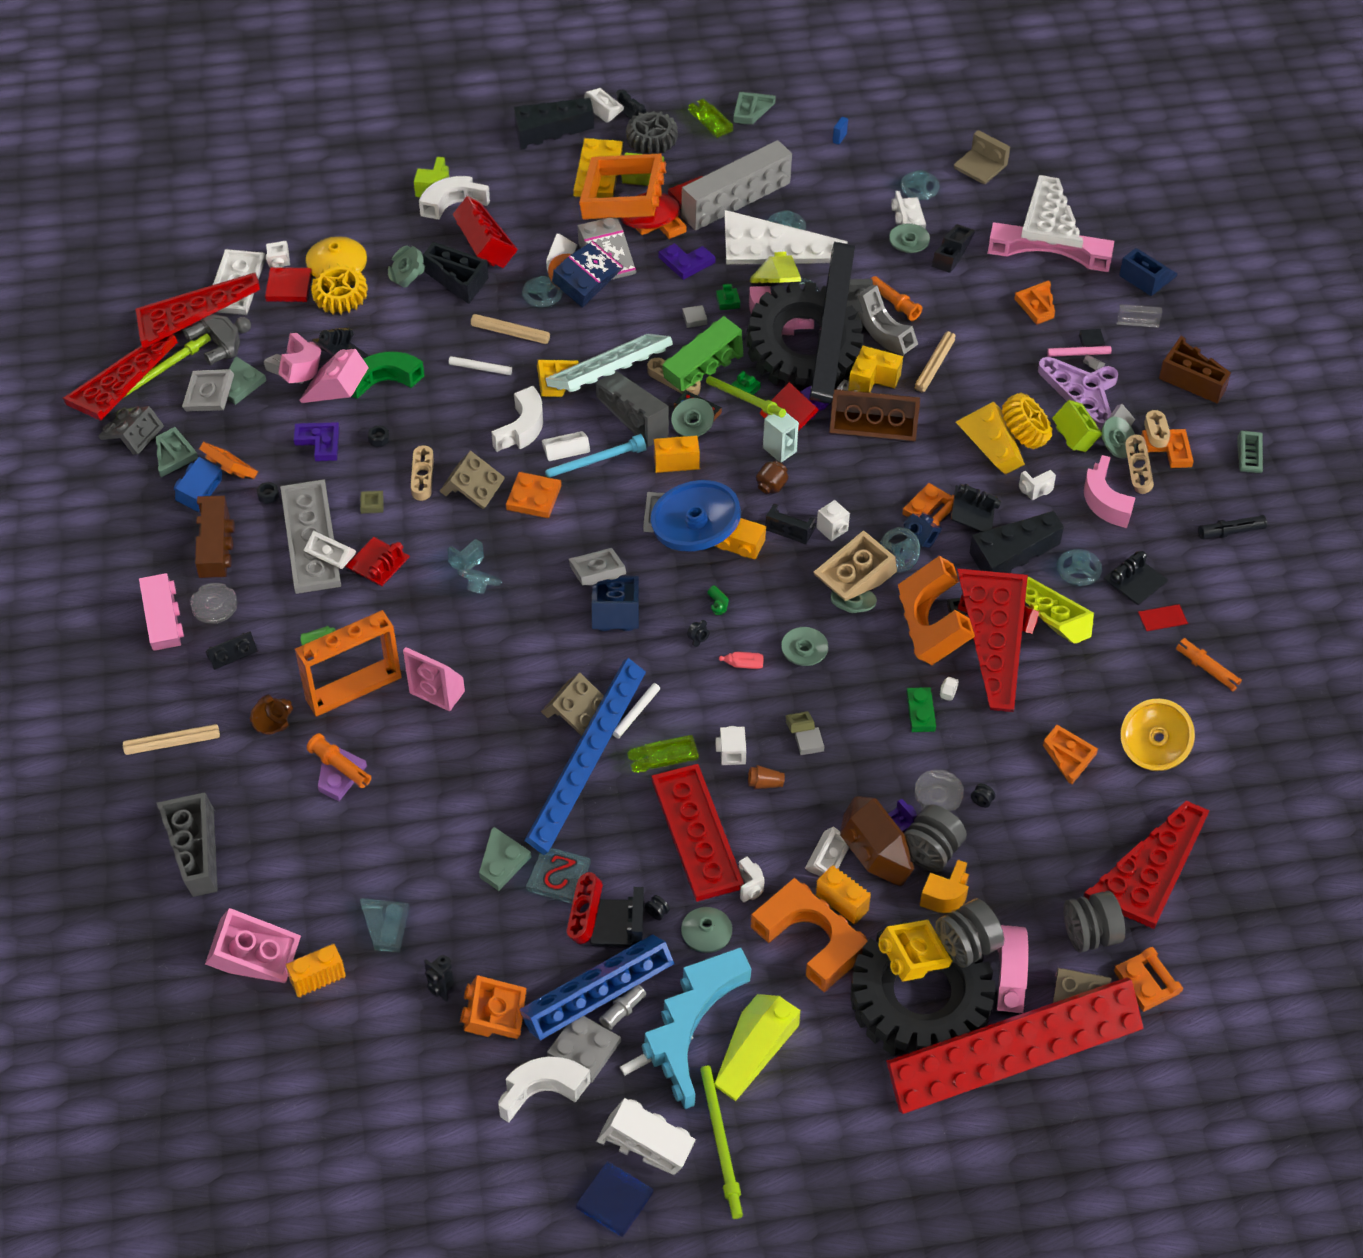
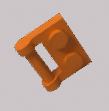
(928, 501)
(1146, 988)

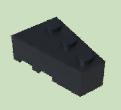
(456, 270)

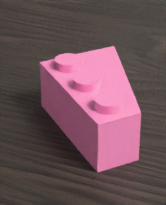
(161, 611)

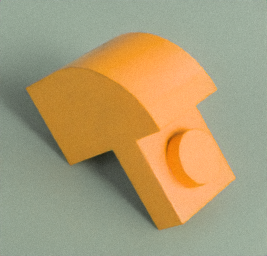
(945, 894)

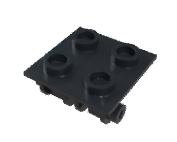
(336, 340)
(973, 508)
(1136, 578)

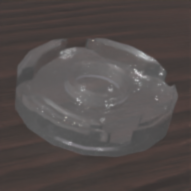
(213, 603)
(939, 789)

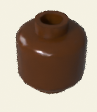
(772, 477)

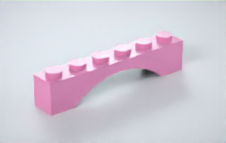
(1094, 254)

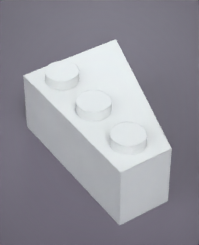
(648, 1136)

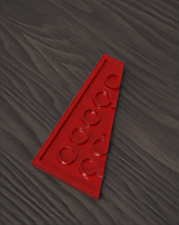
(173, 314)
(108, 388)
(996, 614)

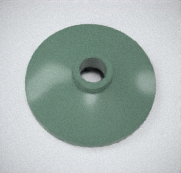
(909, 238)
(691, 410)
(1114, 434)
(860, 603)
(804, 639)
(706, 938)

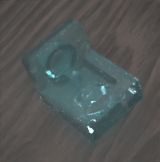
(468, 557)

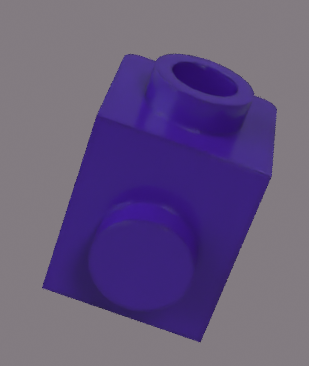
(903, 815)

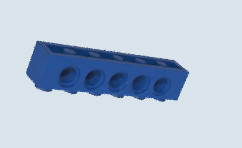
(596, 986)

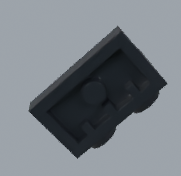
(619, 921)

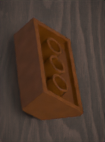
(874, 415)

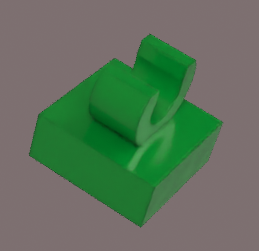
(728, 298)
(747, 383)

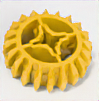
(340, 295)
(1027, 421)

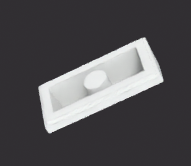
(604, 104)
(560, 246)
(566, 446)
(329, 550)
(828, 852)

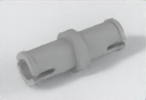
(622, 1007)

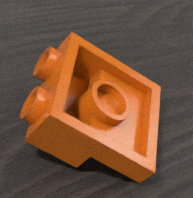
(493, 1008)

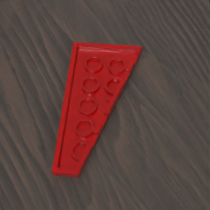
(1151, 869)

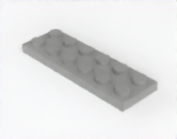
(304, 512)

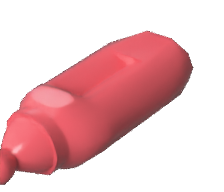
(744, 660)

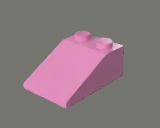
(337, 377)
(432, 680)
(252, 947)

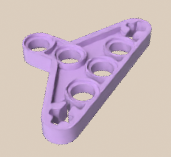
(1076, 381)

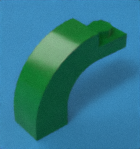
(390, 366)

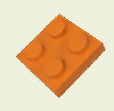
(228, 461)
(533, 495)

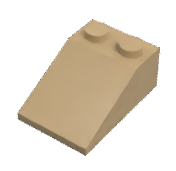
(857, 567)

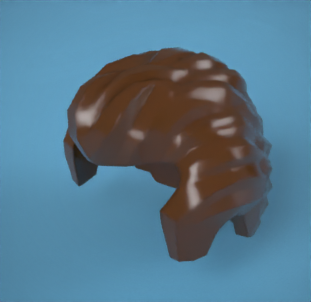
(270, 714)

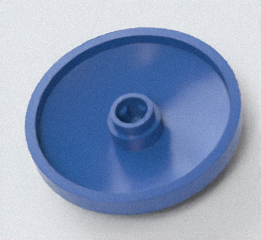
(695, 515)

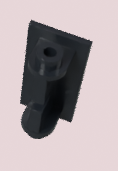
(631, 106)
(231, 650)
(439, 976)

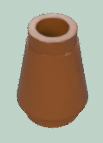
(762, 777)

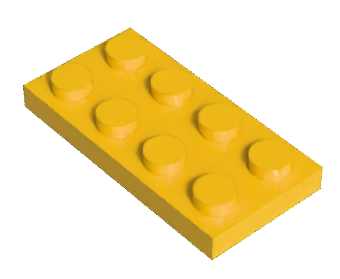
(597, 148)

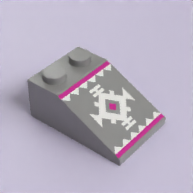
(611, 238)

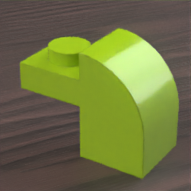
(426, 177)

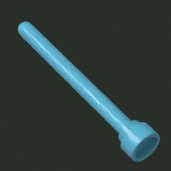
(636, 444)

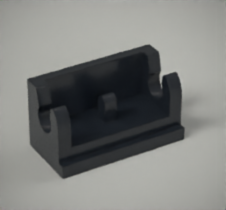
(789, 526)

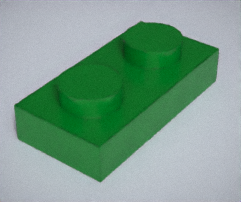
(921, 709)

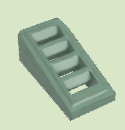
(1250, 438)

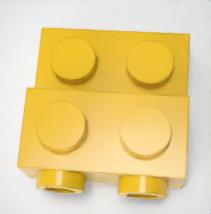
(913, 949)

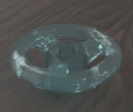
(919, 182)
(788, 219)
(541, 286)
(909, 550)
(1079, 564)
(478, 580)

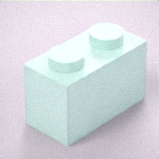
(780, 436)

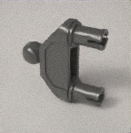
(222, 332)

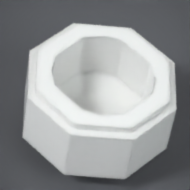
(948, 688)

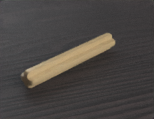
(510, 329)
(935, 362)
(171, 739)

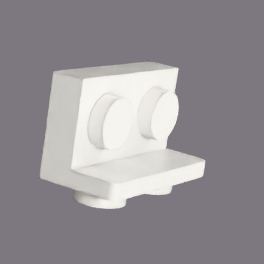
(907, 210)

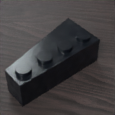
(552, 120)
(1016, 543)

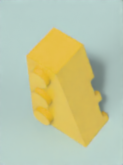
(993, 437)

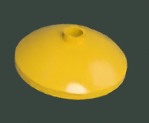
(336, 251)
(1155, 718)

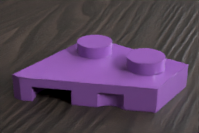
(335, 783)

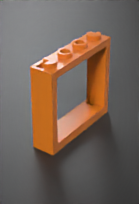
(622, 206)
(359, 682)

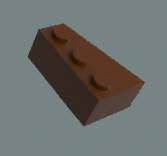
(1194, 372)
(214, 537)

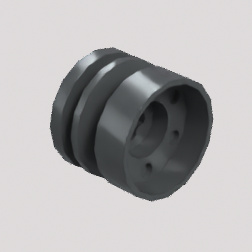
(934, 837)
(1094, 921)
(970, 932)

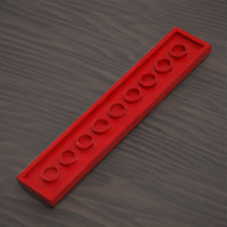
(1014, 1045)

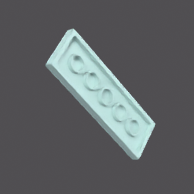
(608, 362)

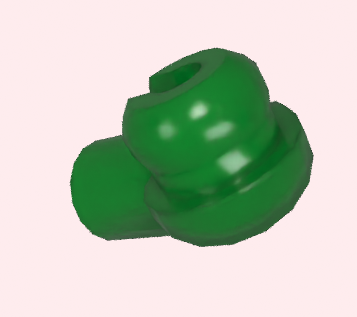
(720, 600)

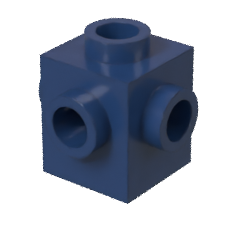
(923, 528)

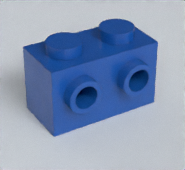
(199, 480)

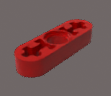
(587, 919)

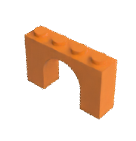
(917, 596)
(798, 904)

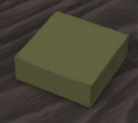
(372, 502)
(800, 722)

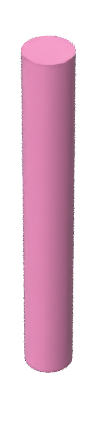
(1079, 351)

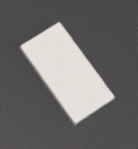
(237, 264)

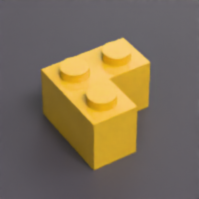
(875, 367)

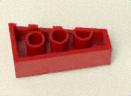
(484, 233)

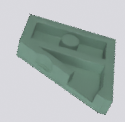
(752, 107)
(245, 380)
(173, 451)
(502, 859)

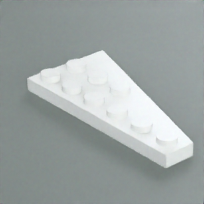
(1050, 216)
(754, 240)

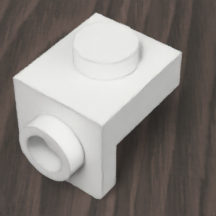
(278, 254)
(1037, 486)
(753, 878)

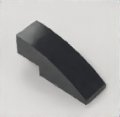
(952, 248)

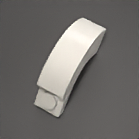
(450, 191)
(526, 427)
(542, 1075)

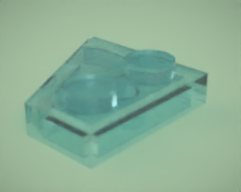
(385, 923)

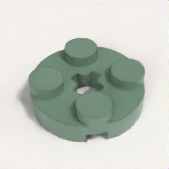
(406, 265)

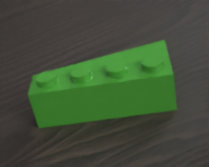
(704, 354)

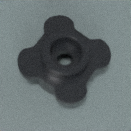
(698, 632)

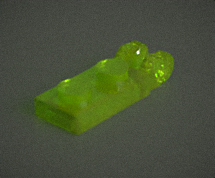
(711, 118)
(663, 753)

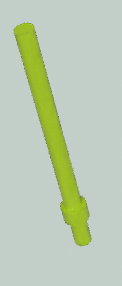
(189, 348)
(767, 406)
(731, 1188)

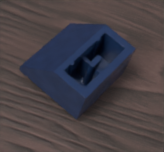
(1145, 272)

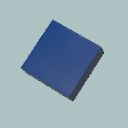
(840, 130)

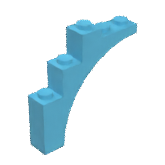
(702, 987)

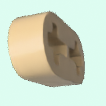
(1152, 429)

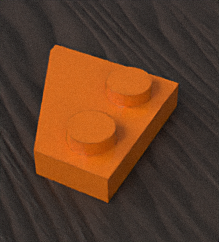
(1037, 302)
(1069, 752)

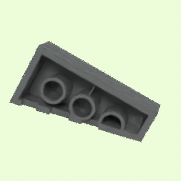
(634, 407)
(192, 837)

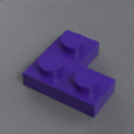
(686, 264)
(322, 435)

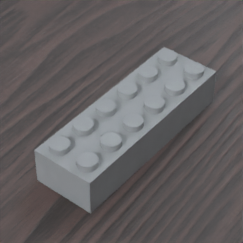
(736, 185)

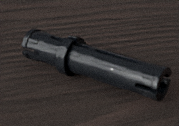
(1223, 528)

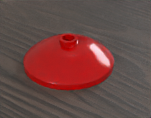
(664, 214)

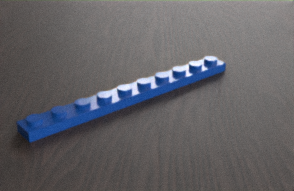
(584, 757)

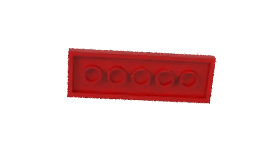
(697, 832)

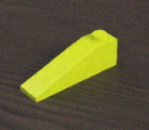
(777, 269)
(1059, 612)
(756, 1039)

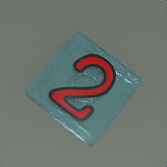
(557, 874)

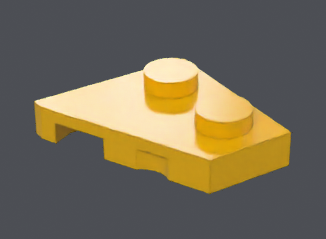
(548, 368)

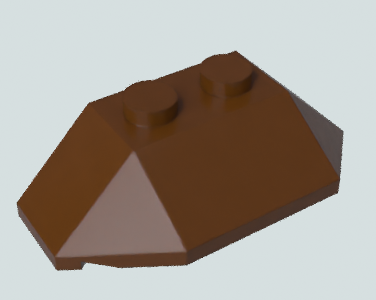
(876, 840)

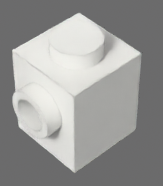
(833, 520)
(732, 745)

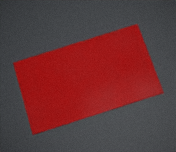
(1163, 617)

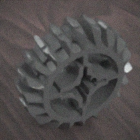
(651, 132)

